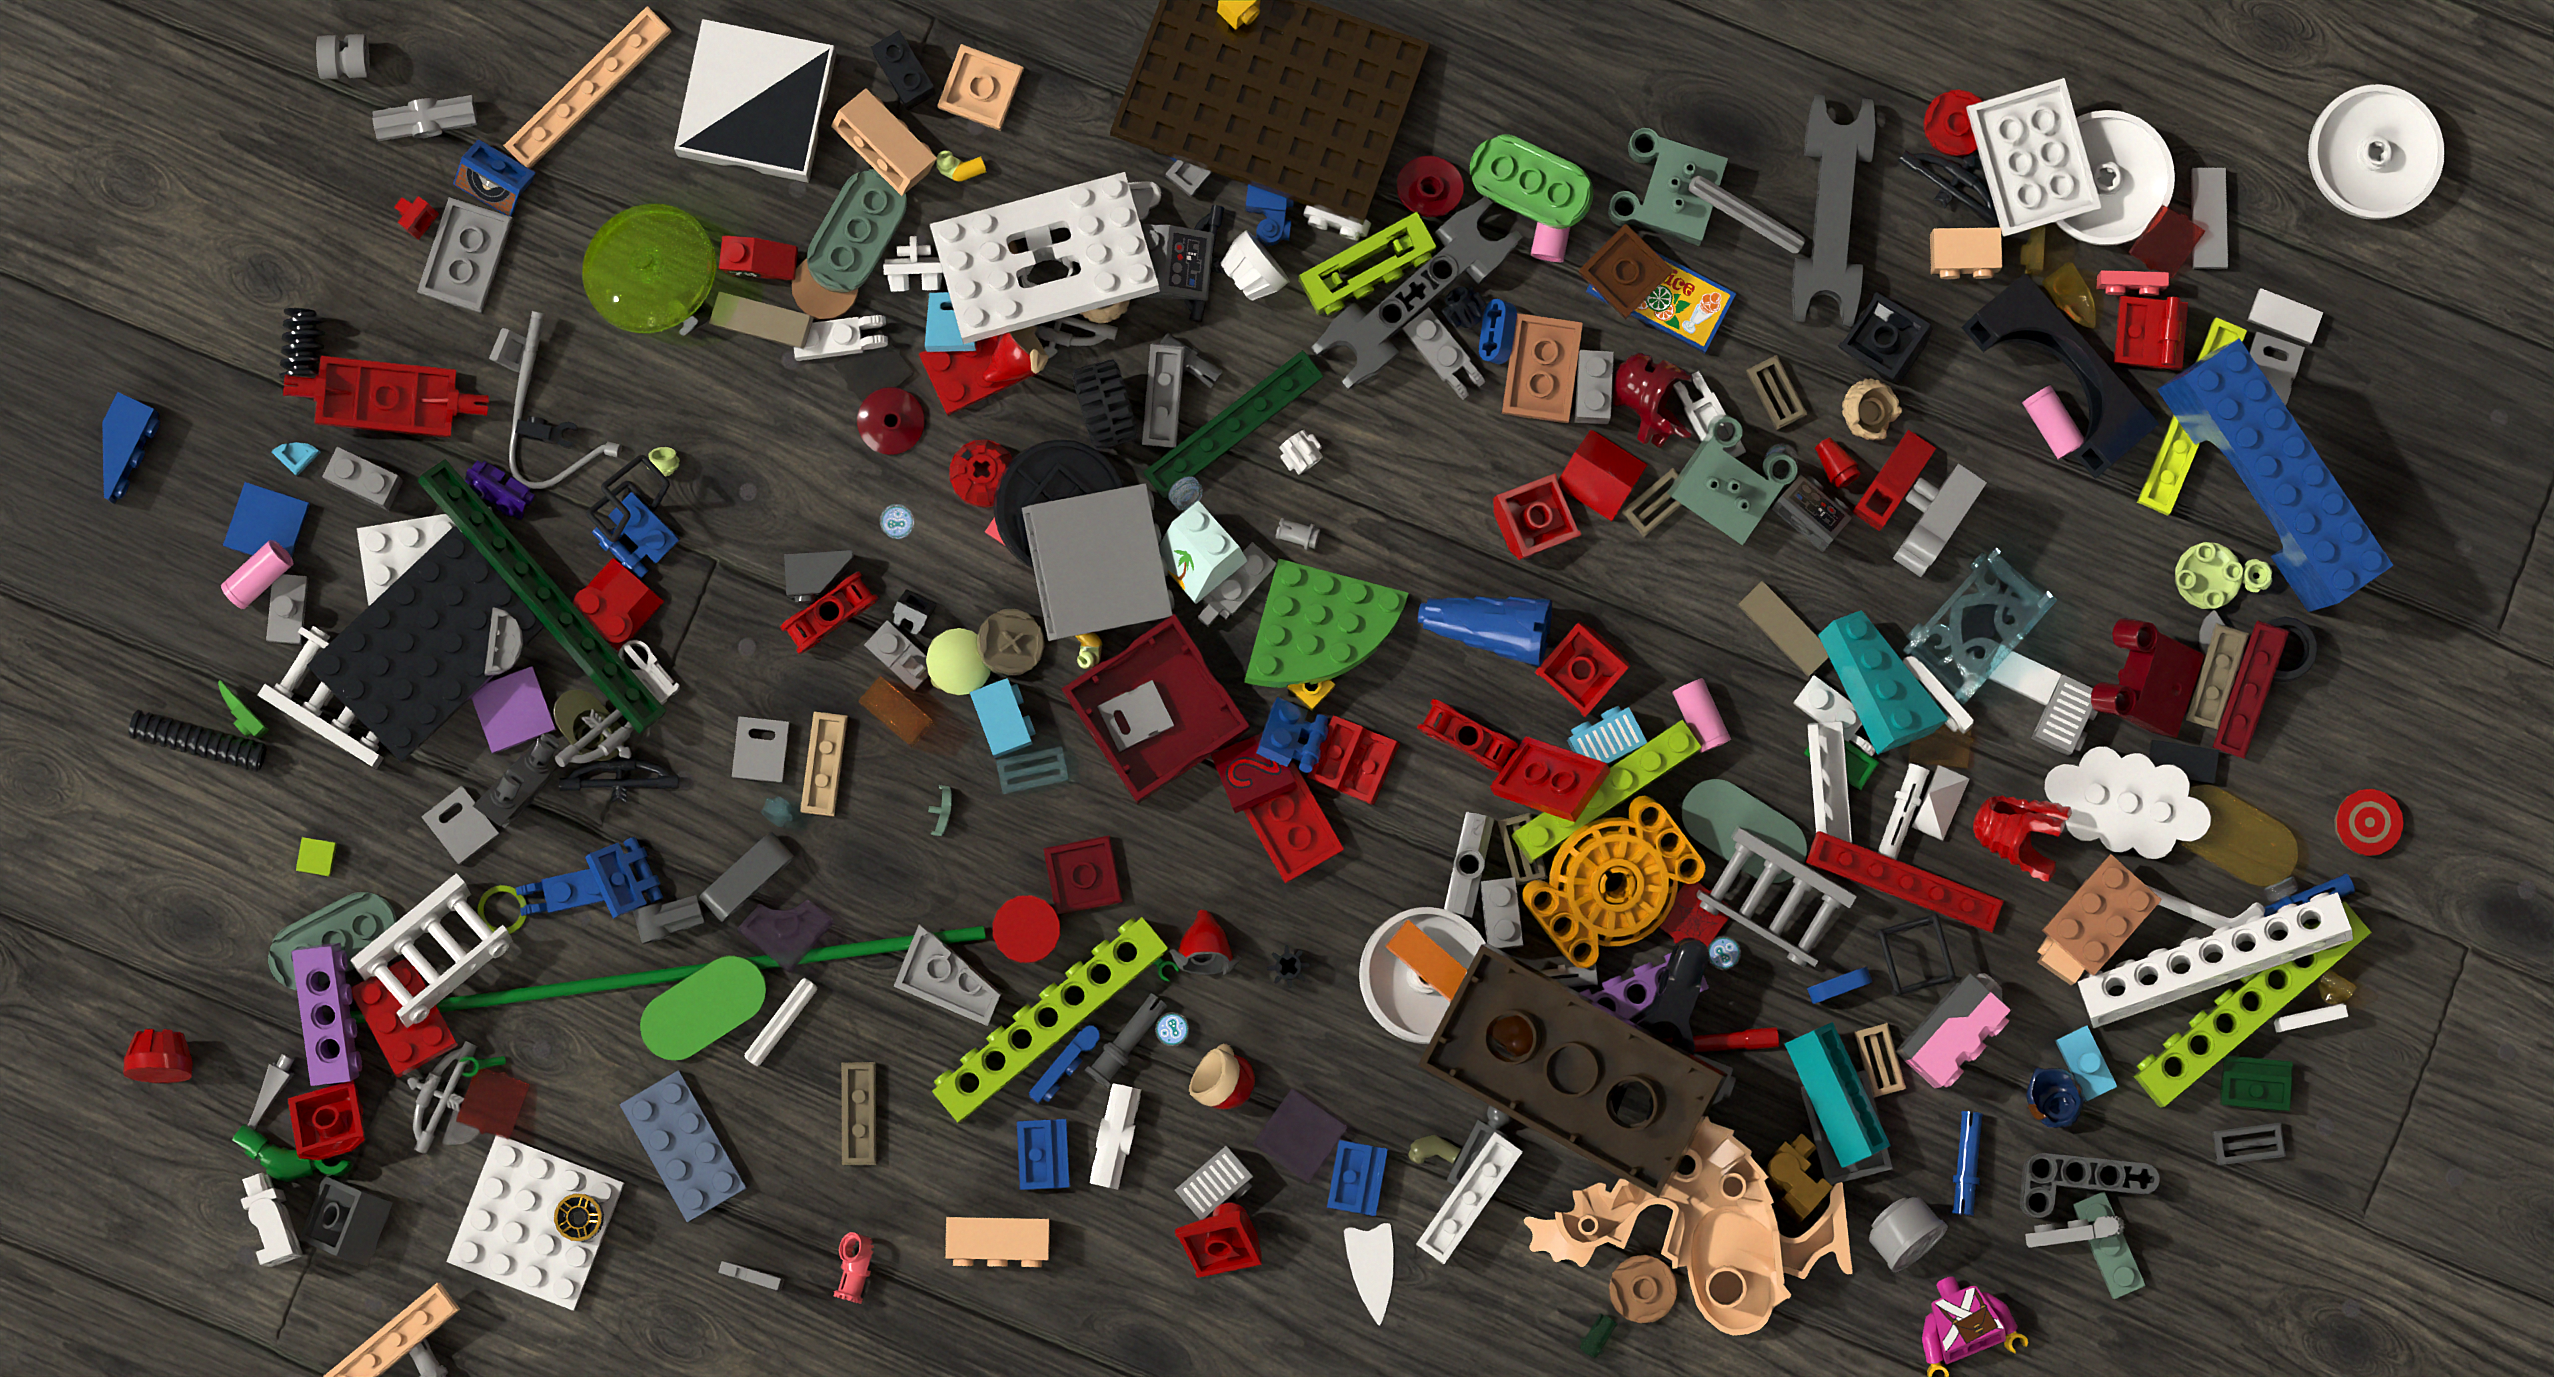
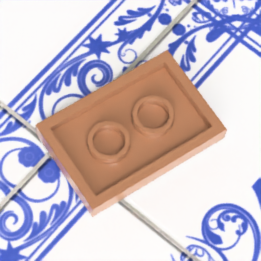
(1542, 368)
(2101, 915)

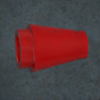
(1837, 463)

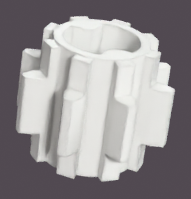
(1301, 452)

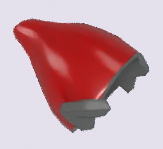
(1205, 948)

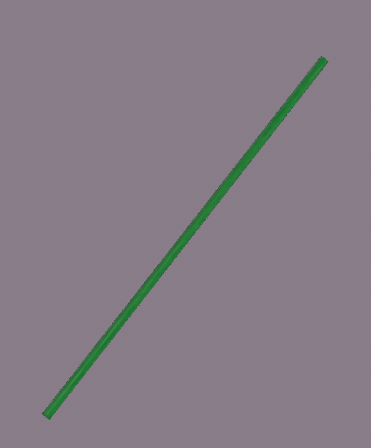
(682, 972)

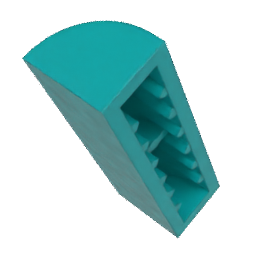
(1837, 1094)

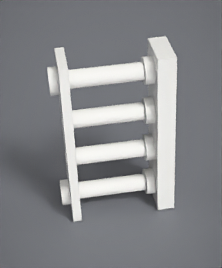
(310, 711)
(426, 919)

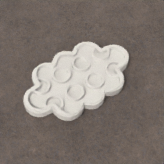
(2127, 802)

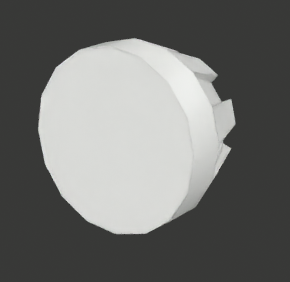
(1253, 267)

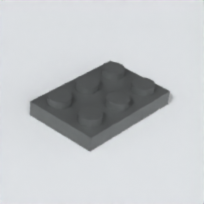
(1829, 1163)

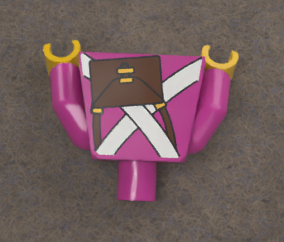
(1965, 1324)

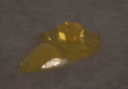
(2033, 253)
(2072, 294)

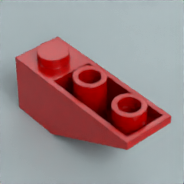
(1894, 480)

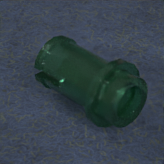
(1598, 1336)

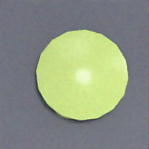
(2208, 575)
(956, 663)

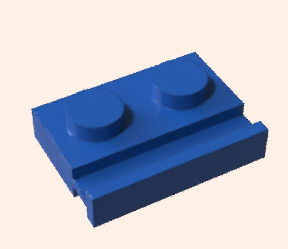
(1043, 1154)
(1357, 1178)

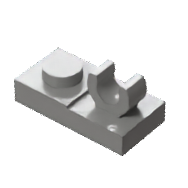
(899, 655)

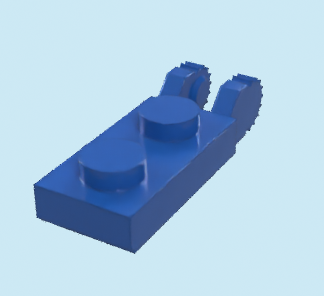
(562, 892)
(1065, 1063)

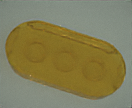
(2243, 839)

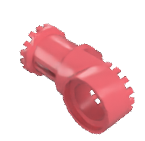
(855, 1267)

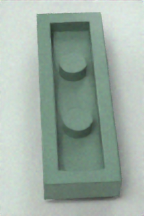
(2110, 1252)

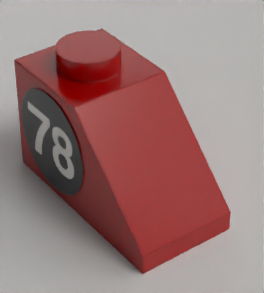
(757, 258)

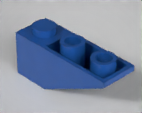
(124, 435)

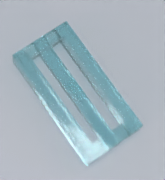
(1060, 764)

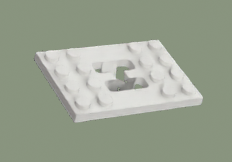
(1103, 241)

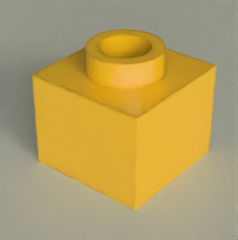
(1239, 11)
(1311, 699)

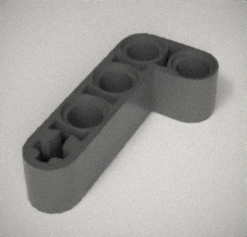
(2090, 1179)

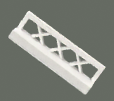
(1829, 779)
(1469, 1198)

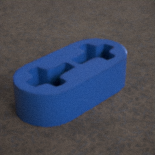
(1497, 331)
(1839, 985)

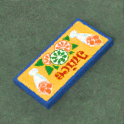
(1684, 306)

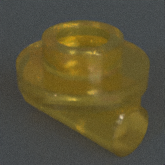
(2335, 988)

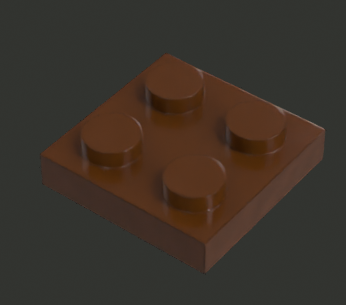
(1625, 271)

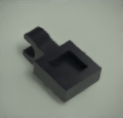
(538, 430)

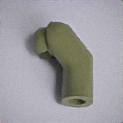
(1431, 1146)

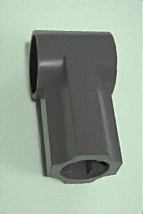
(659, 920)

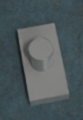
(287, 609)

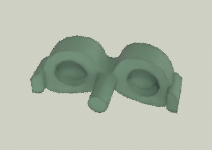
(944, 811)

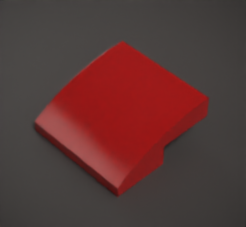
(1354, 760)

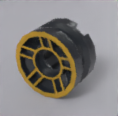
(565, 1219)

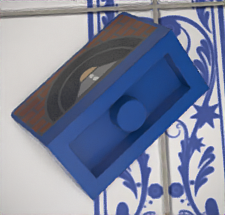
(492, 177)

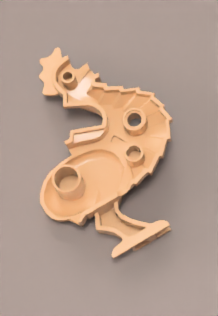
(1717, 1229)

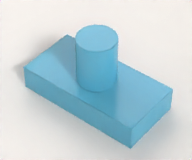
(2086, 1062)

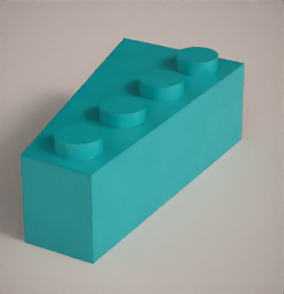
(1879, 684)

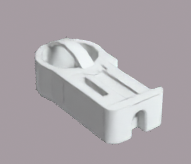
(650, 674)

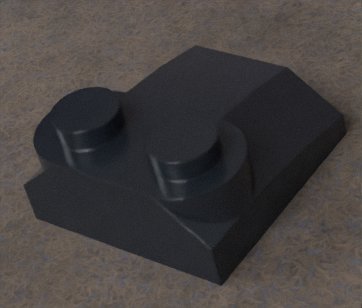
(1887, 338)

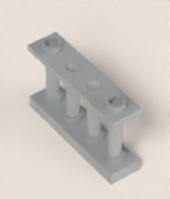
(1804, 881)

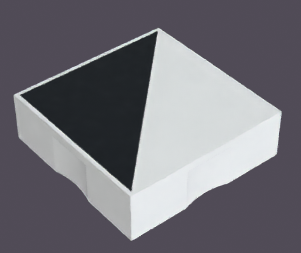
(755, 100)

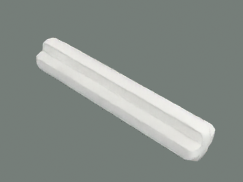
(780, 1022)

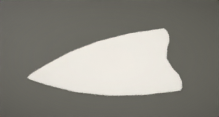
(1372, 1266)

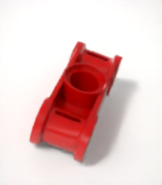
(841, 597)
(1448, 730)

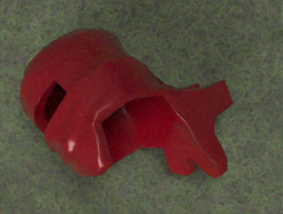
(1646, 390)

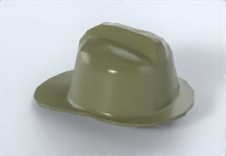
(568, 717)

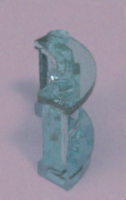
(1975, 670)

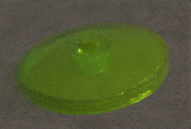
(649, 268)

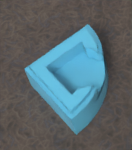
(296, 455)

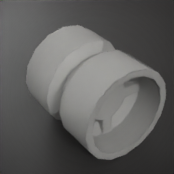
(342, 56)

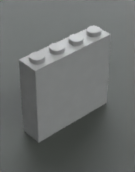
(1098, 561)

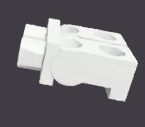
(272, 1221)

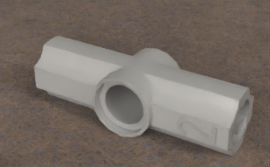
(425, 118)
(1474, 843)

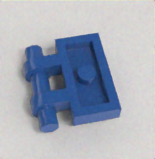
(645, 530)
(1282, 732)
(617, 881)

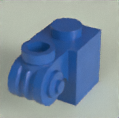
(1273, 206)

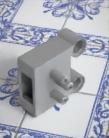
(1941, 516)

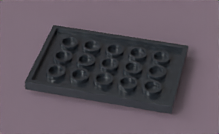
(421, 645)

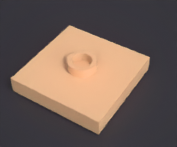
(980, 87)

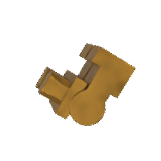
(1790, 1183)

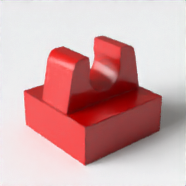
(416, 216)

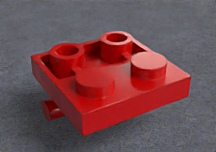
(2151, 332)

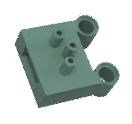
(1668, 203)
(1726, 489)

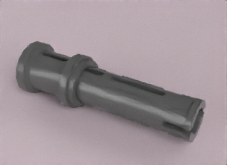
(1116, 1053)

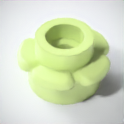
(665, 460)
(2264, 571)

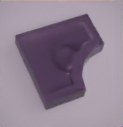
(786, 934)

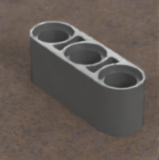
(746, 877)

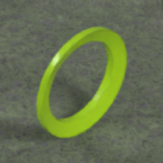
(502, 888)

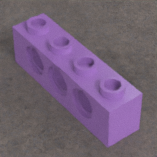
(1645, 976)
(312, 997)

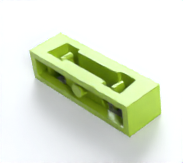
(1360, 286)

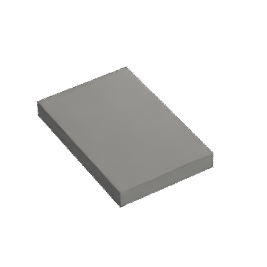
(465, 255)

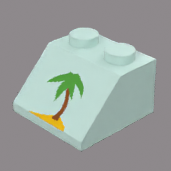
(1199, 552)

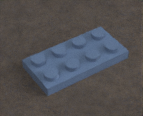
(683, 1146)

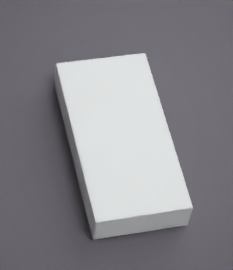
(2285, 316)
(2026, 677)
(2310, 1017)

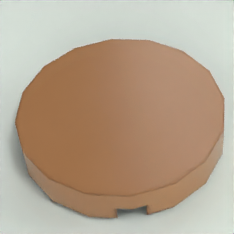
(817, 300)
(1642, 1289)

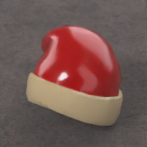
(1222, 1079)

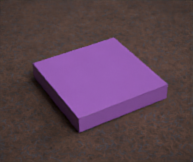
(513, 710)

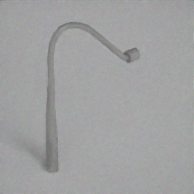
(527, 364)

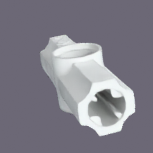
(1115, 1136)

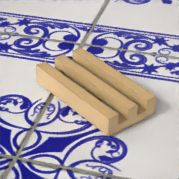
(1887, 1088)

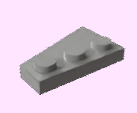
(945, 979)

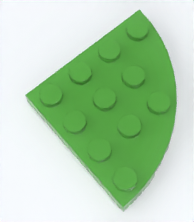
(1319, 625)

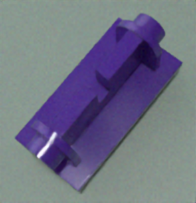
(509, 499)

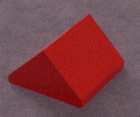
(1601, 475)

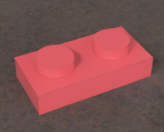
(2119, 281)

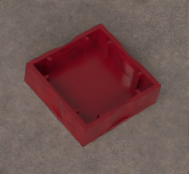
(1195, 701)

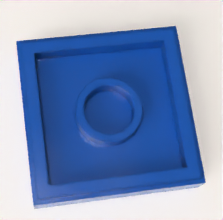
(264, 517)

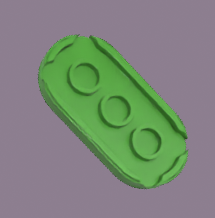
(1531, 181)
(703, 1007)

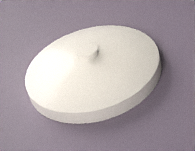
(2376, 152)
(2130, 176)
(1397, 994)

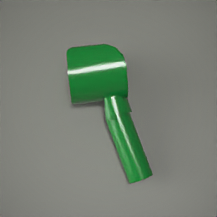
(1160, 963)
(481, 1063)

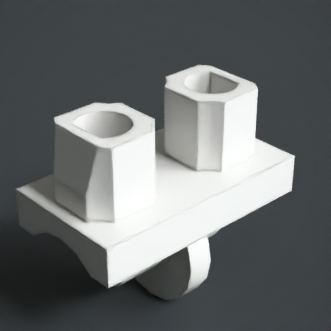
(900, 268)

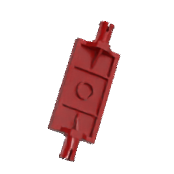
(385, 396)

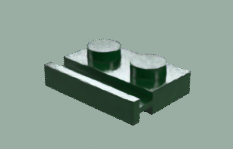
(2256, 1083)

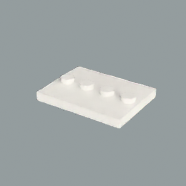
(2033, 157)

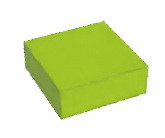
(316, 857)

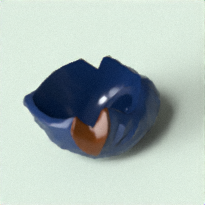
(2054, 1097)

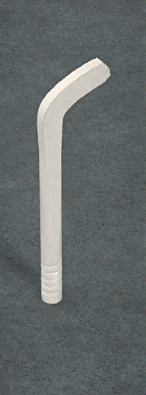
(2205, 916)

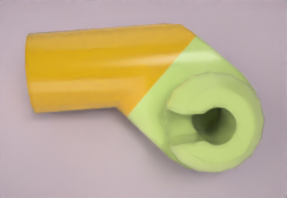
(957, 169)
(1089, 650)

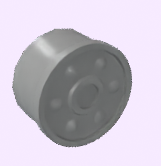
(1906, 1232)

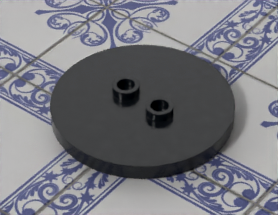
(1043, 475)

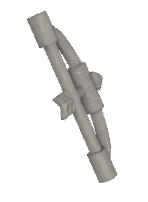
(1055, 336)
(613, 741)
(428, 1090)

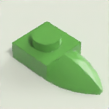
(246, 719)

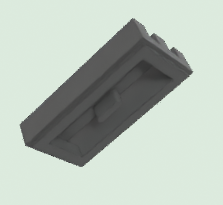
(2219, 1147)

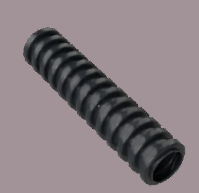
(197, 740)

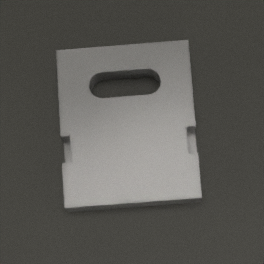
(2278, 372)
(1143, 713)
(759, 757)
(464, 832)
(751, 1275)

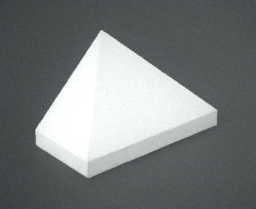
(1940, 802)

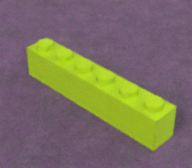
(1623, 782)

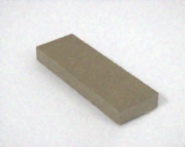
(761, 320)
(1784, 628)
(2217, 676)
(859, 1113)

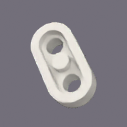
(1348, 229)

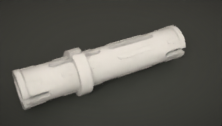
(1915, 777)

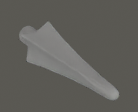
(275, 1080)

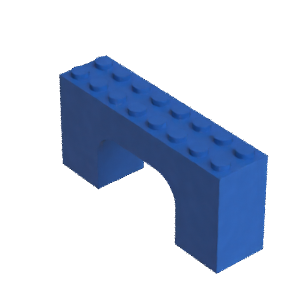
(2323, 537)

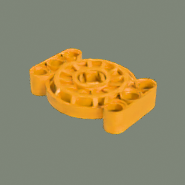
(1633, 908)

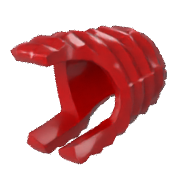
(2006, 829)

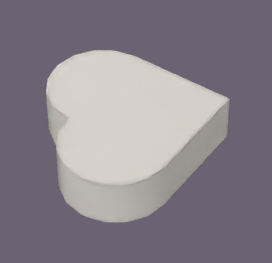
(1145, 196)

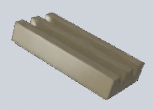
(1789, 418)
(1636, 521)
(1514, 821)

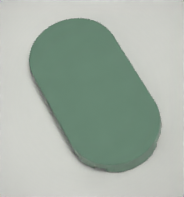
(855, 232)
(1718, 806)
(349, 921)

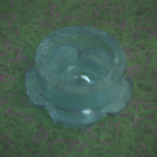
(777, 811)

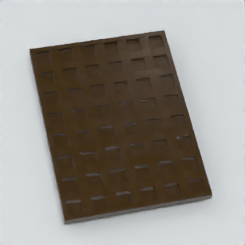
(1282, 104)

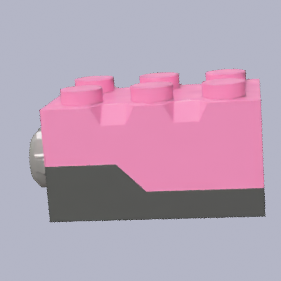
(1955, 1030)

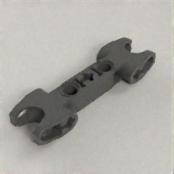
(1463, 253)

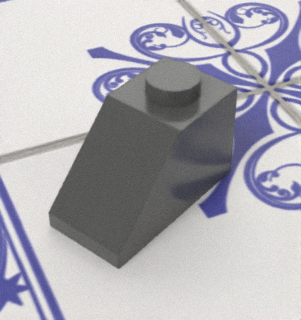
(814, 573)

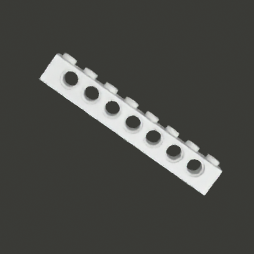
(2234, 964)

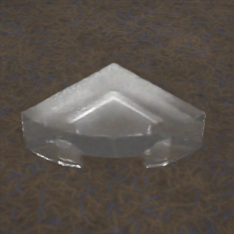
(458, 1133)

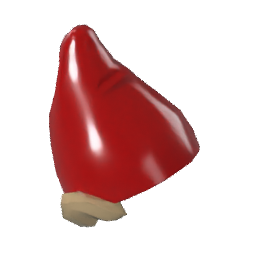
(1016, 356)

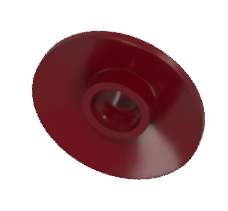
(1431, 174)
(875, 431)

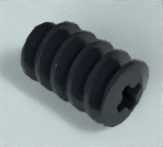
(301, 342)

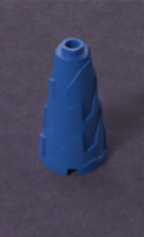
(1509, 626)

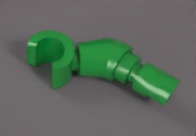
(284, 1163)

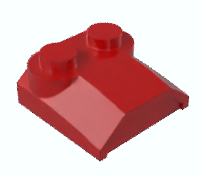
(1534, 517)
(617, 604)
(1583, 667)
(327, 1121)
(1221, 1241)

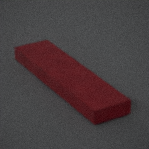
(2251, 689)

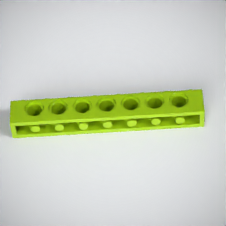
(2165, 1088)
(963, 1104)

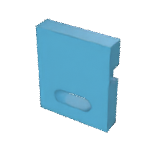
(942, 326)

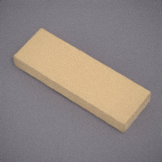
(824, 764)

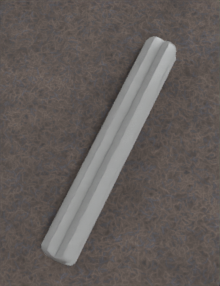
(1746, 214)

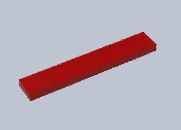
(1904, 881)

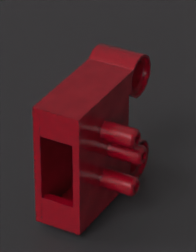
(2154, 681)

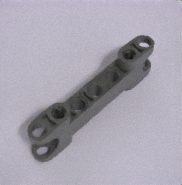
(1838, 151)

